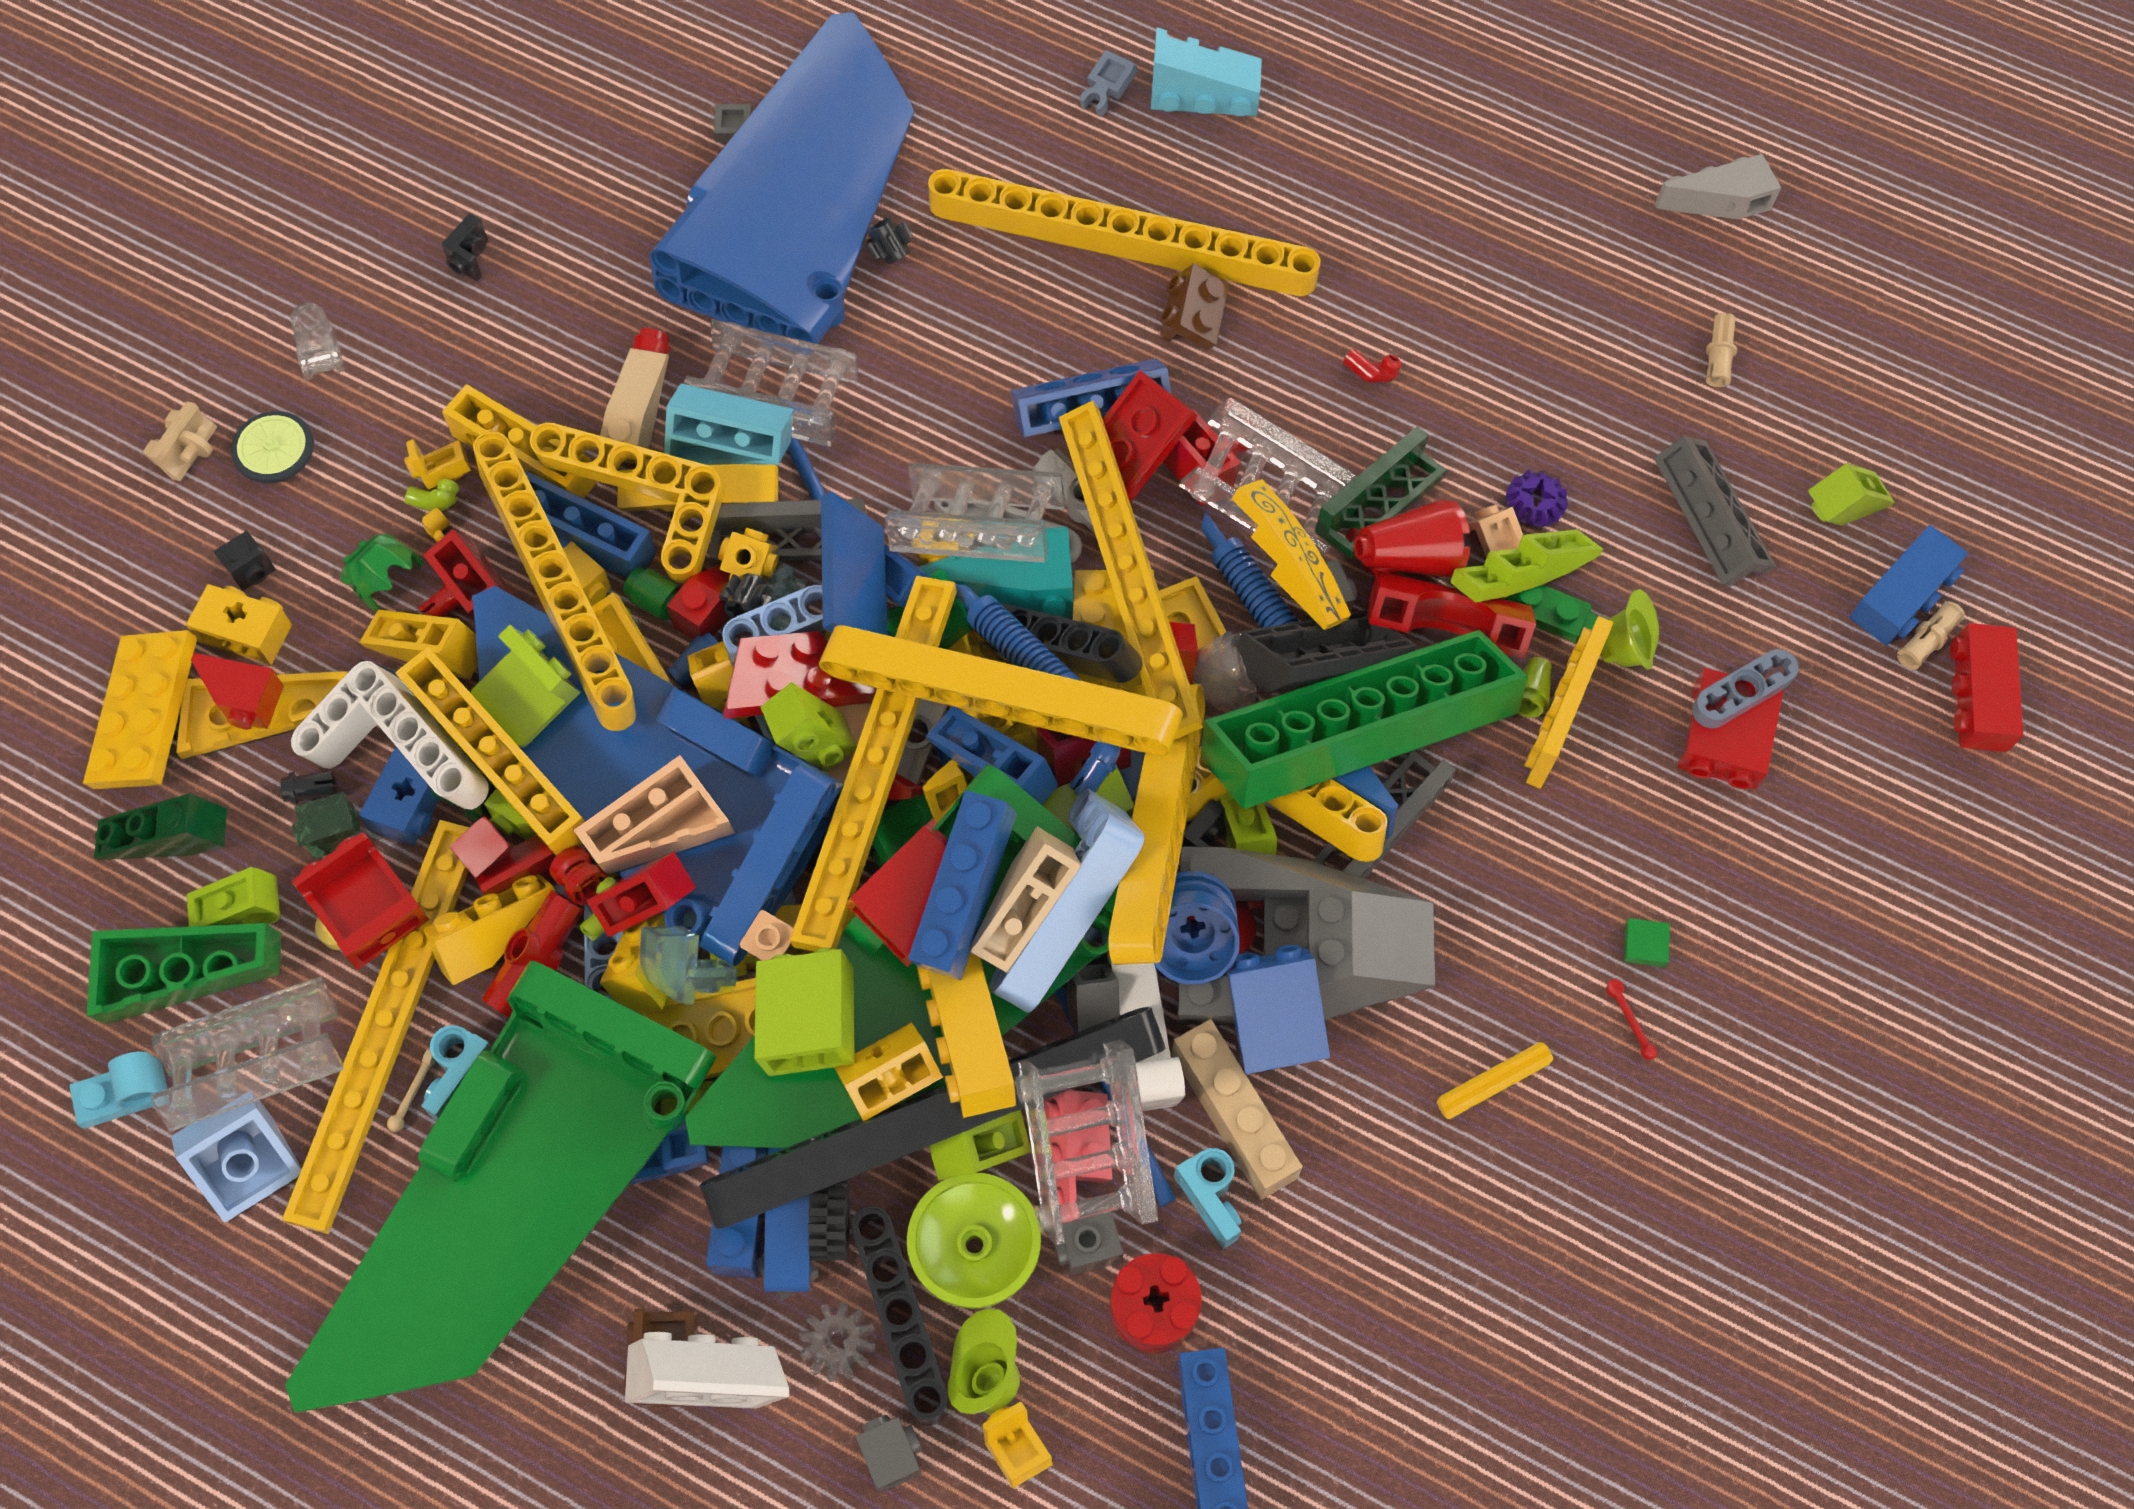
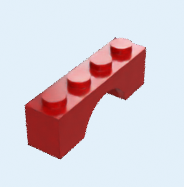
(1413, 604)

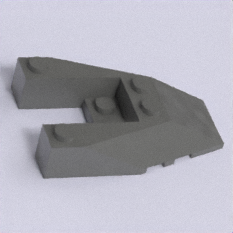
(1363, 935)

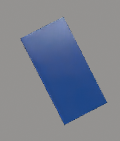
(852, 568)

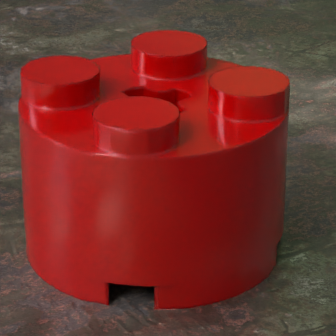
(1168, 1280)

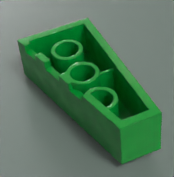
(168, 966)

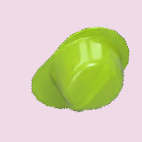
(1633, 633)
(984, 1364)

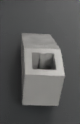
(1723, 191)

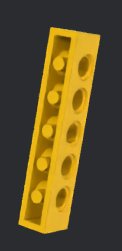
(492, 750)

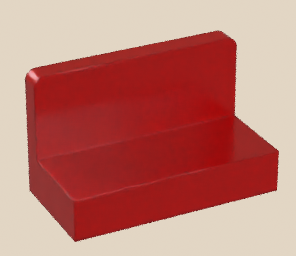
(525, 859)

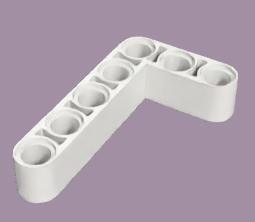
(378, 697)
(1159, 1075)

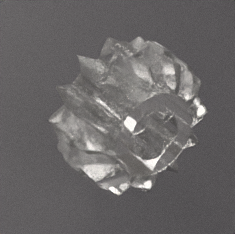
(822, 1337)

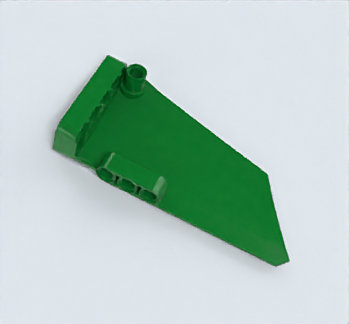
(785, 1109)
(503, 1190)

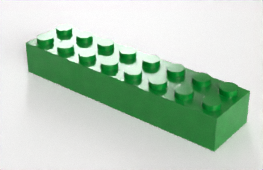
(1361, 718)

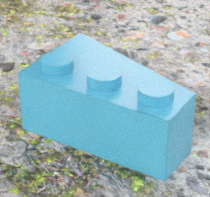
(1203, 79)
(725, 428)

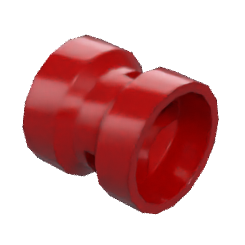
(577, 873)

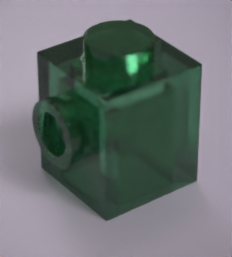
(325, 824)

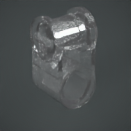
(317, 346)

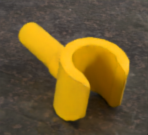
(435, 523)

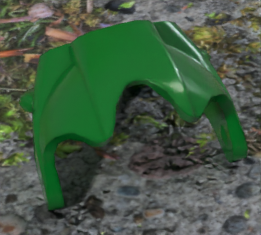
(368, 565)

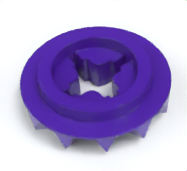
(1548, 510)

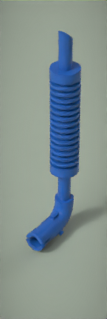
(1246, 578)
(1026, 651)

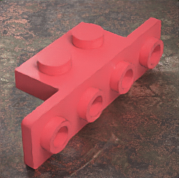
(1077, 1142)

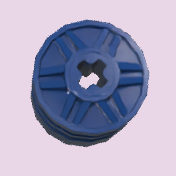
(1203, 946)

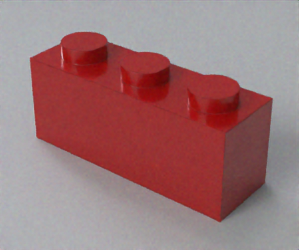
(1987, 687)

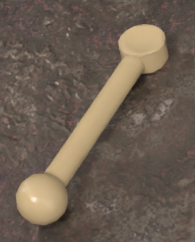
(396, 1122)

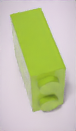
(804, 1012)

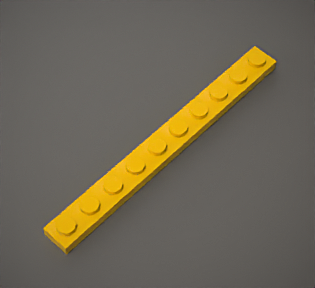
(1128, 563)
(868, 781)
(375, 1044)

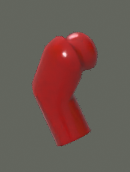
(1373, 371)

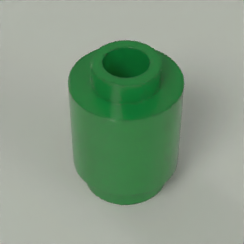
(650, 591)

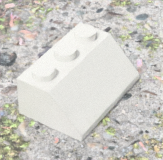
(703, 1372)

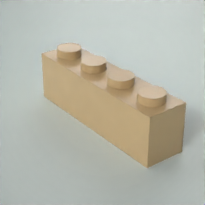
(1236, 1109)

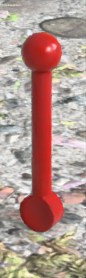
(1615, 989)

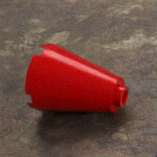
(1417, 541)

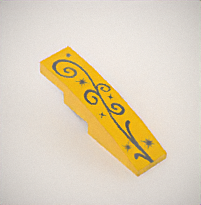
(1300, 565)

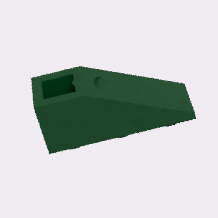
(162, 829)

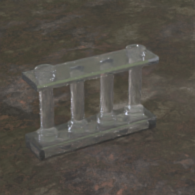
(810, 423)
(1271, 444)
(976, 535)
(237, 1030)
(1128, 1154)

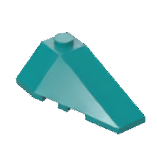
(1022, 584)

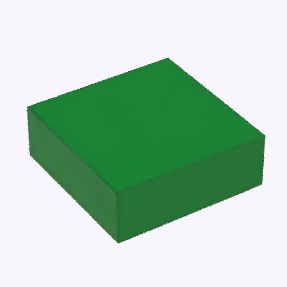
(1646, 942)

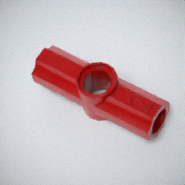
(537, 943)

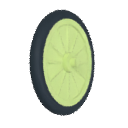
(272, 446)

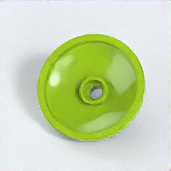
(965, 1210)

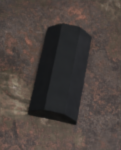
(1306, 654)

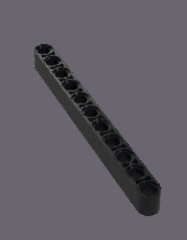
(903, 1127)

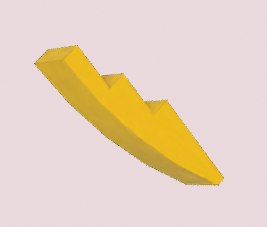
(739, 481)

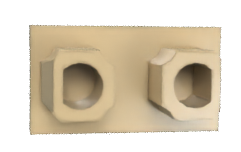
(182, 442)

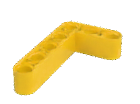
(642, 480)
(1322, 808)

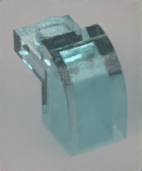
(672, 965)

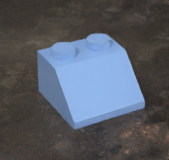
(236, 1158)

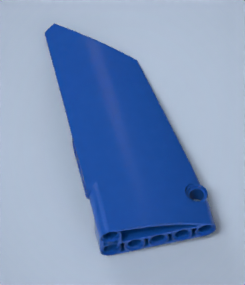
(791, 193)
(767, 794)

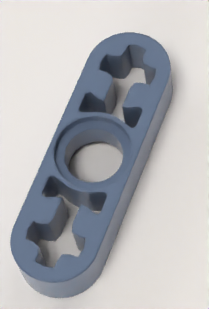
(1753, 673)

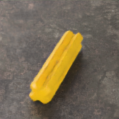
(1494, 1080)

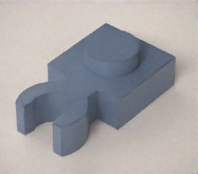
(1107, 79)

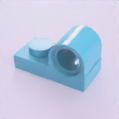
(443, 1088)
(120, 1091)
(1205, 1195)

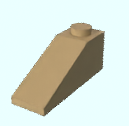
(635, 399)
(1025, 898)

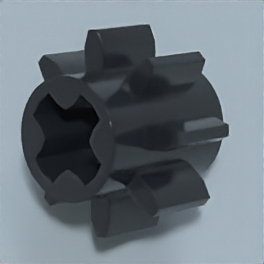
(889, 240)
(744, 594)

